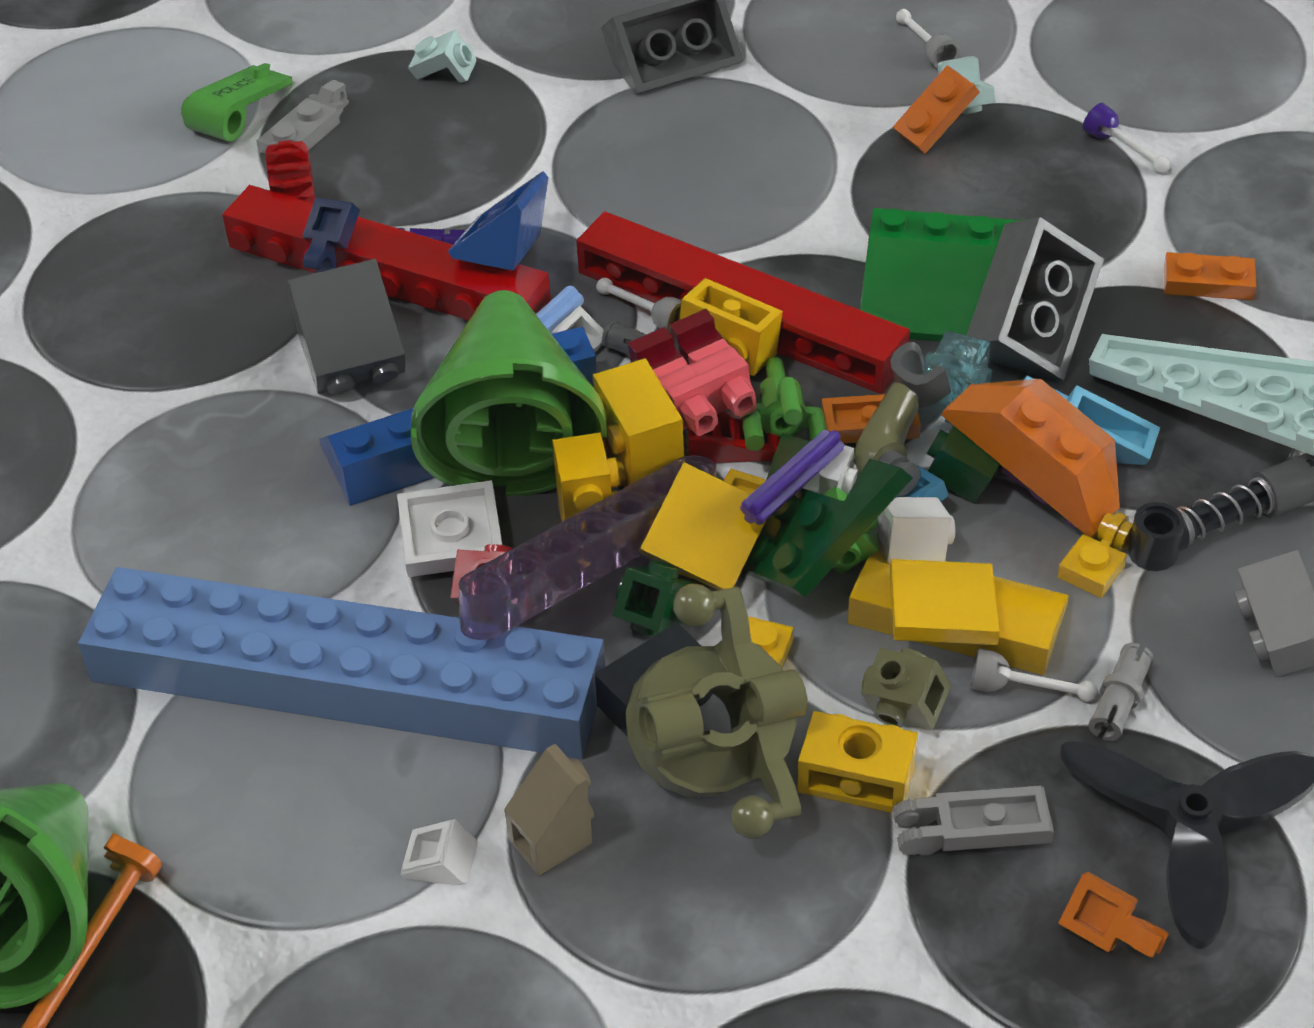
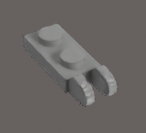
(974, 820)

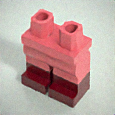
(697, 370)

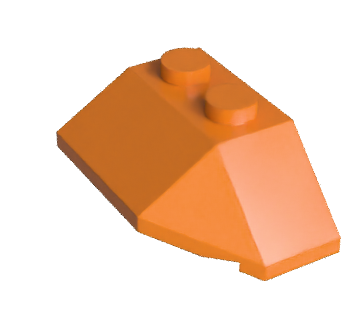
(1043, 445)

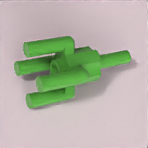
(780, 409)

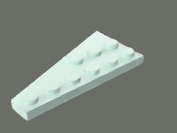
(1237, 388)

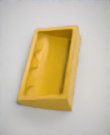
(1026, 616)

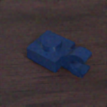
(326, 229)

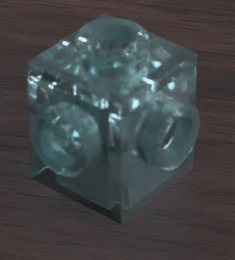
(963, 360)

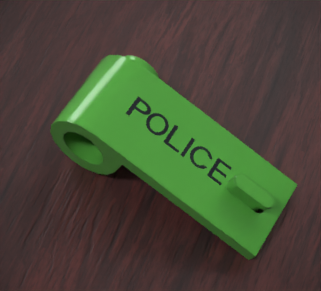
(221, 106)

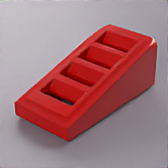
(721, 449)

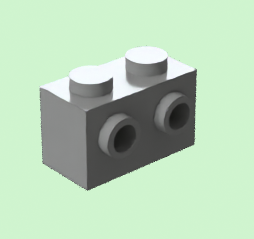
(1283, 607)

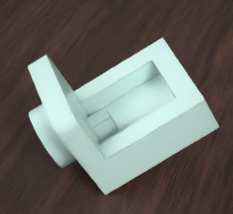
(443, 52)
(969, 68)

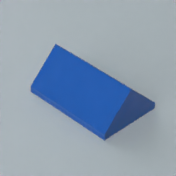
(506, 229)

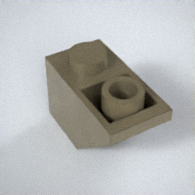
(551, 811)

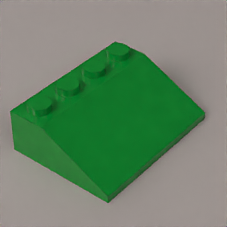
(928, 269)

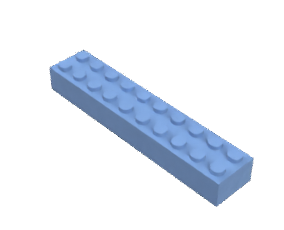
(343, 661)

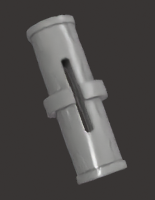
(1121, 692)

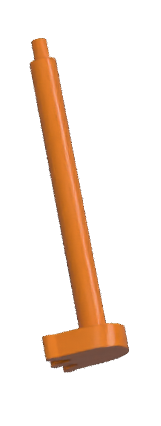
(134, 864)

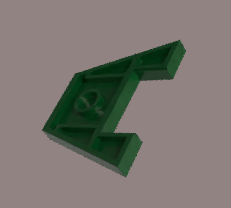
(816, 530)

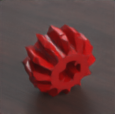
(290, 170)

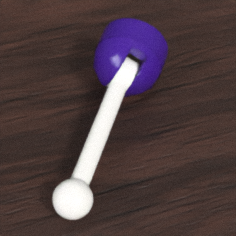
(1104, 122)

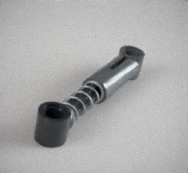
(1163, 530)

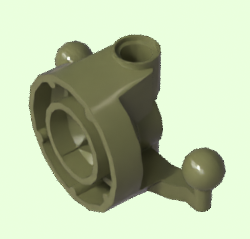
(762, 709)

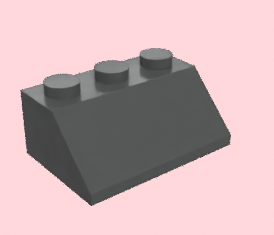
(671, 42)
(1035, 298)

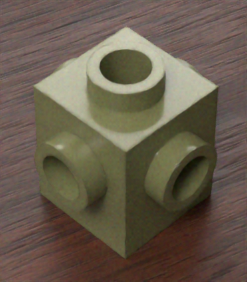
(905, 688)

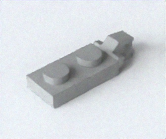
(309, 119)

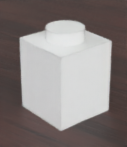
(915, 529)

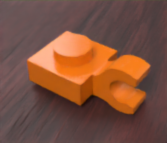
(1104, 916)

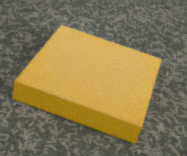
(702, 529)
(944, 602)

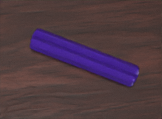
(792, 477)

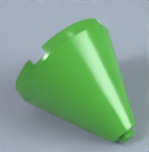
(503, 402)
(41, 888)

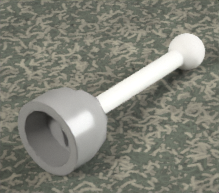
(938, 47)
(662, 312)
(993, 672)

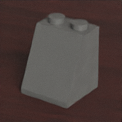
(346, 327)

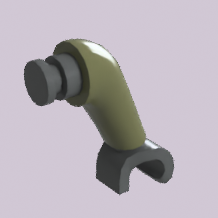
(890, 423)

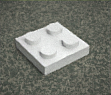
(446, 520)

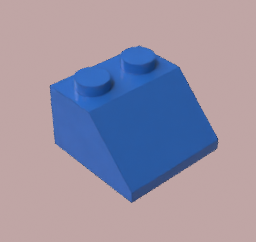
(374, 458)

